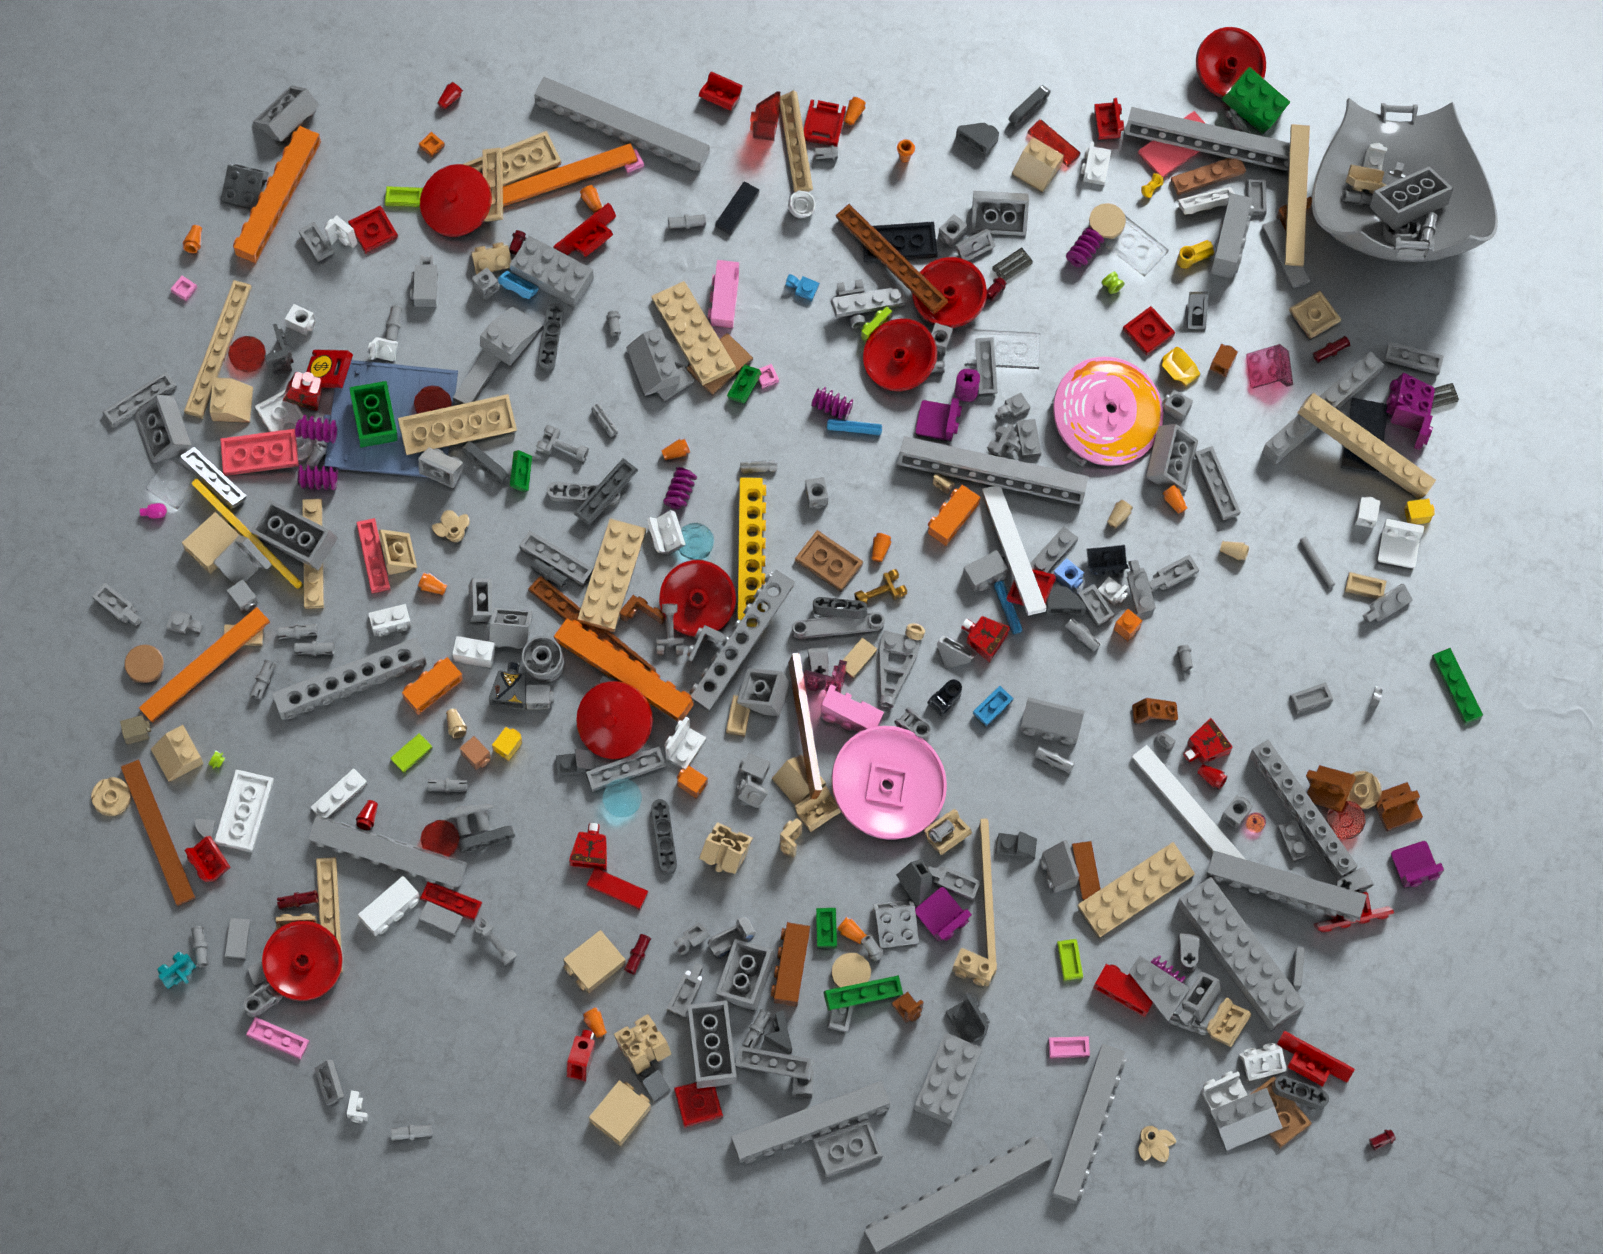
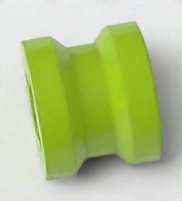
(1113, 283)

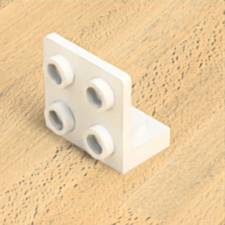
(1400, 543)
(683, 745)

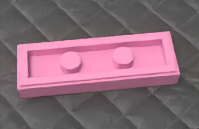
(277, 1038)

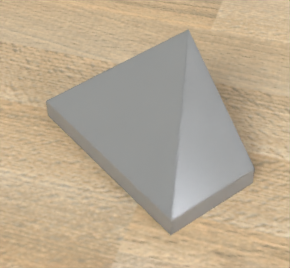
(954, 652)

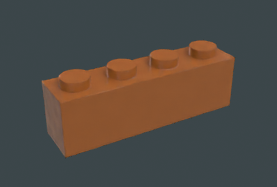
(792, 963)

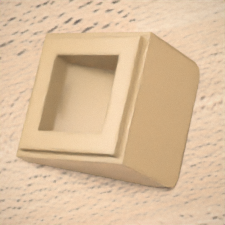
(943, 483)

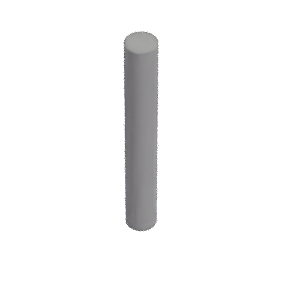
(1317, 562)

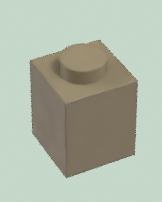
(135, 729)

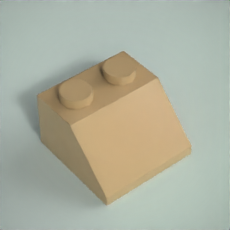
(1038, 164)
(230, 401)
(176, 753)

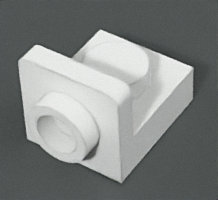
(1374, 156)
(383, 349)
(1113, 591)
(354, 1105)

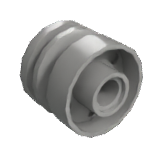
(538, 649)

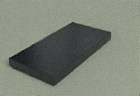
(909, 239)
(1371, 417)

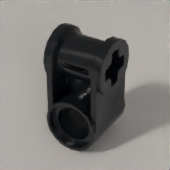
(943, 699)

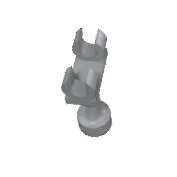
(857, 320)
(581, 452)
(669, 610)
(507, 956)

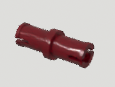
(1331, 349)
(297, 899)
(637, 954)

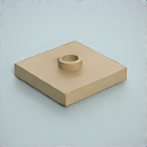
(1315, 314)

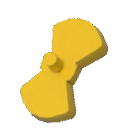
(1148, 189)

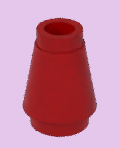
(449, 95)
(1213, 776)
(367, 815)

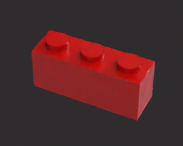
(1123, 989)

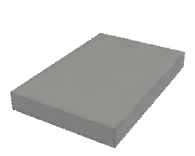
(847, 1148)

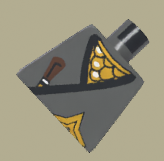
(509, 688)

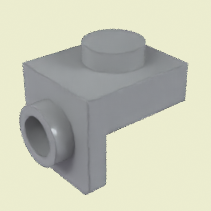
(751, 792)

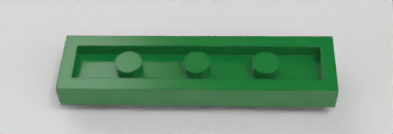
(1457, 685)
(863, 993)

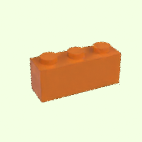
(953, 514)
(432, 685)

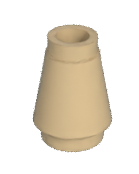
(1119, 513)
(1235, 549)
(456, 725)

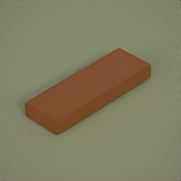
(1086, 868)

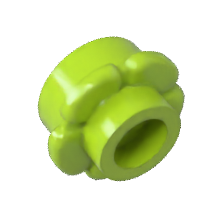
(216, 760)

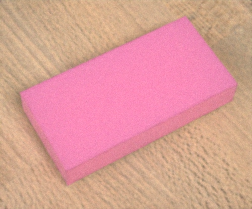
(1069, 1047)

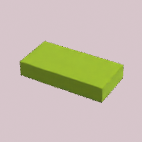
(403, 196)
(411, 753)
(1070, 959)

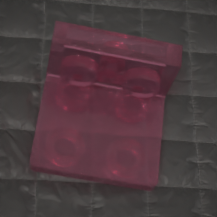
(1269, 366)
(817, 681)

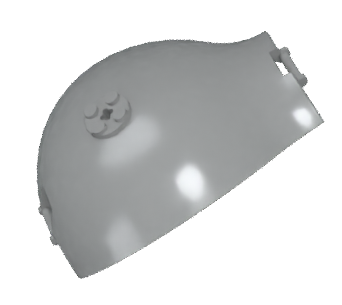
(1425, 141)

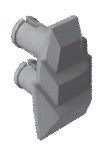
(461, 812)

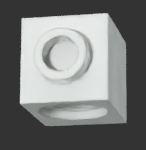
(297, 313)
(1367, 512)

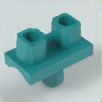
(178, 971)

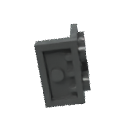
(242, 185)
(279, 361)
(968, 1019)

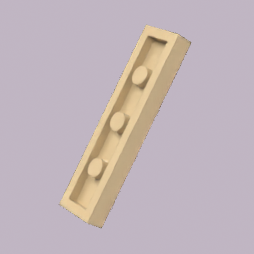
(494, 175)

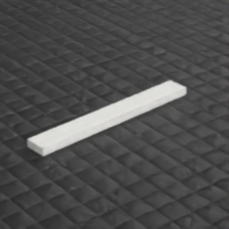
(1014, 550)
(1183, 802)

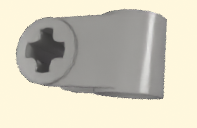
(818, 660)
(913, 722)
(1356, 881)
(1188, 949)
(265, 997)

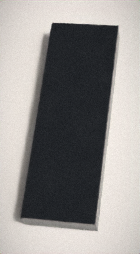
(737, 207)

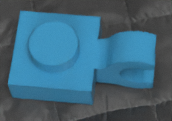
(805, 288)

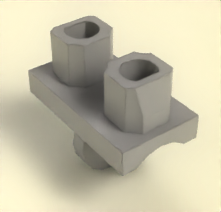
(1007, 443)

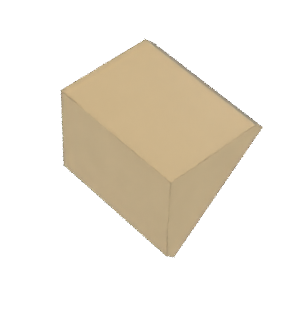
(397, 551)
(793, 780)

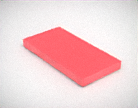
(1165, 157)
(259, 452)

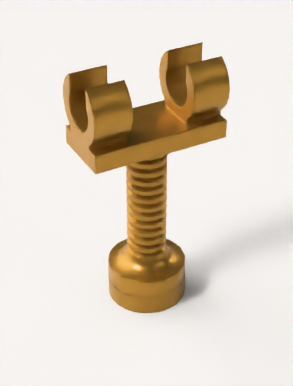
(887, 577)

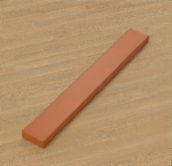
(568, 174)
(204, 664)

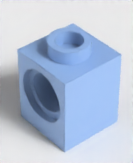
(1068, 567)

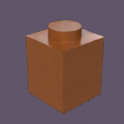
(1224, 359)

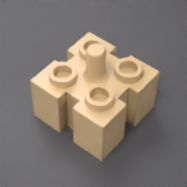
(725, 849)
(642, 1044)

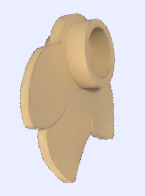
(451, 523)
(1157, 1146)

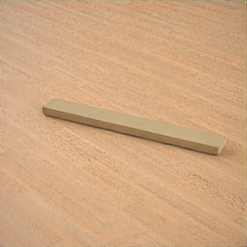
(1297, 195)
(218, 348)
(987, 891)

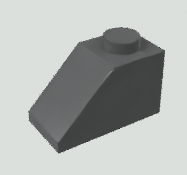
(978, 136)
(1064, 602)

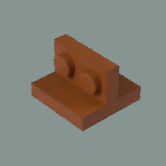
(1329, 787)
(1398, 806)

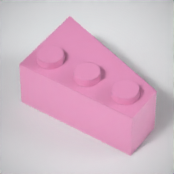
(724, 294)
(849, 713)

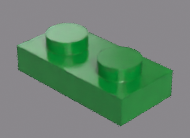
(744, 384)
(520, 471)
(826, 927)

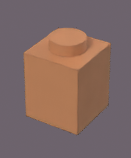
(475, 753)

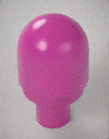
(154, 511)

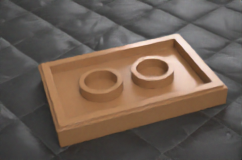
(738, 356)
(829, 561)
(1289, 1114)

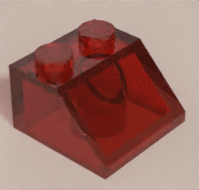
(765, 117)

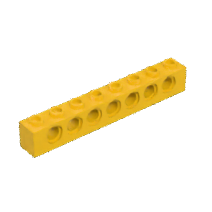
(748, 488)

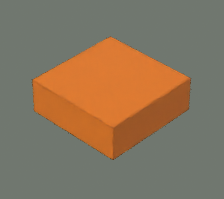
(431, 144)

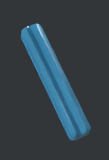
(854, 426)
(1008, 607)

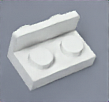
(1097, 164)
(339, 229)
(666, 533)
(390, 620)
(1263, 1061)
(1223, 1091)

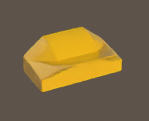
(1180, 366)

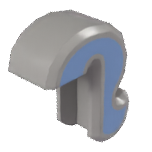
(722, 942)

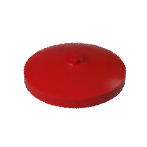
(1226, 56)
(455, 200)
(962, 287)
(900, 354)
(702, 596)
(614, 720)
(302, 960)

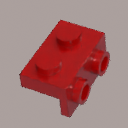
(721, 91)
(1108, 120)
(207, 860)

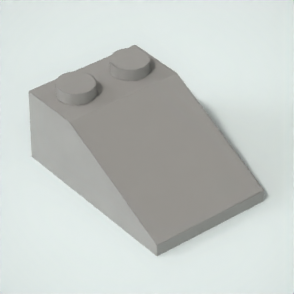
(509, 334)

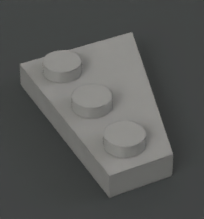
(1159, 986)

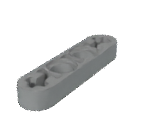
(584, 489)

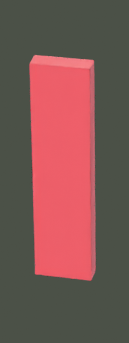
(373, 555)

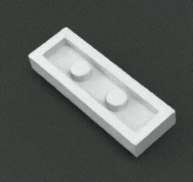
(1205, 201)
(339, 794)

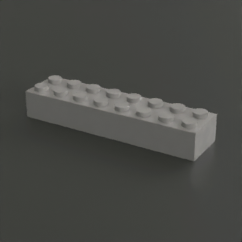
(1241, 954)

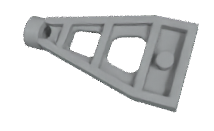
(899, 645)

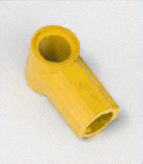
(1195, 253)

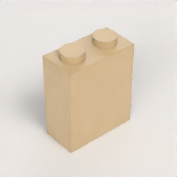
(210, 541)
(593, 962)
(620, 1112)

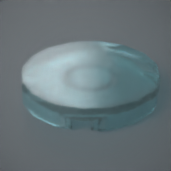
(698, 541)
(622, 797)

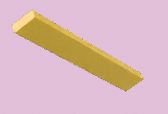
(246, 533)

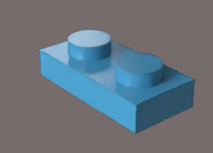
(517, 284)
(993, 706)

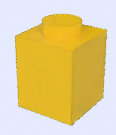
(1419, 511)
(507, 743)

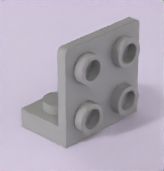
(241, 560)
(713, 636)
(896, 923)

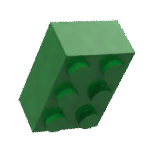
(1256, 100)
(373, 414)

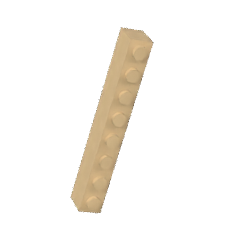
(1366, 446)

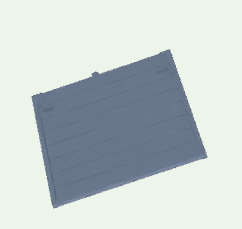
(403, 386)

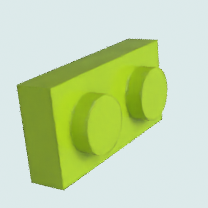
(880, 318)

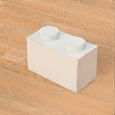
(474, 652)

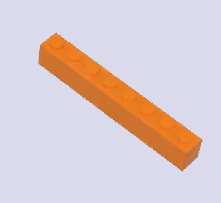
(277, 194)
(619, 666)

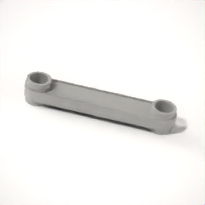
(836, 626)

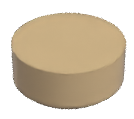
(915, 631)

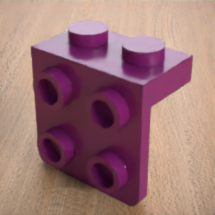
(1410, 392)
(938, 419)
(1414, 420)
(1416, 864)
(942, 914)

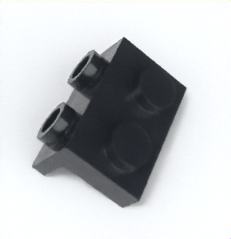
(1107, 559)

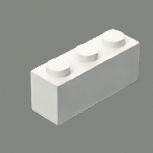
(389, 906)

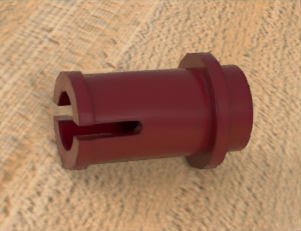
(517, 241)
(998, 285)
(1382, 1139)

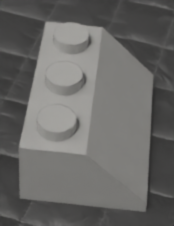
(287, 113)
(1000, 212)
(653, 362)
(162, 428)
(1172, 457)
(1052, 721)
(745, 974)
(1246, 1119)

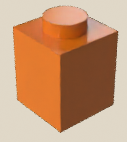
(1128, 625)
(692, 781)

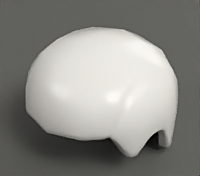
(801, 204)

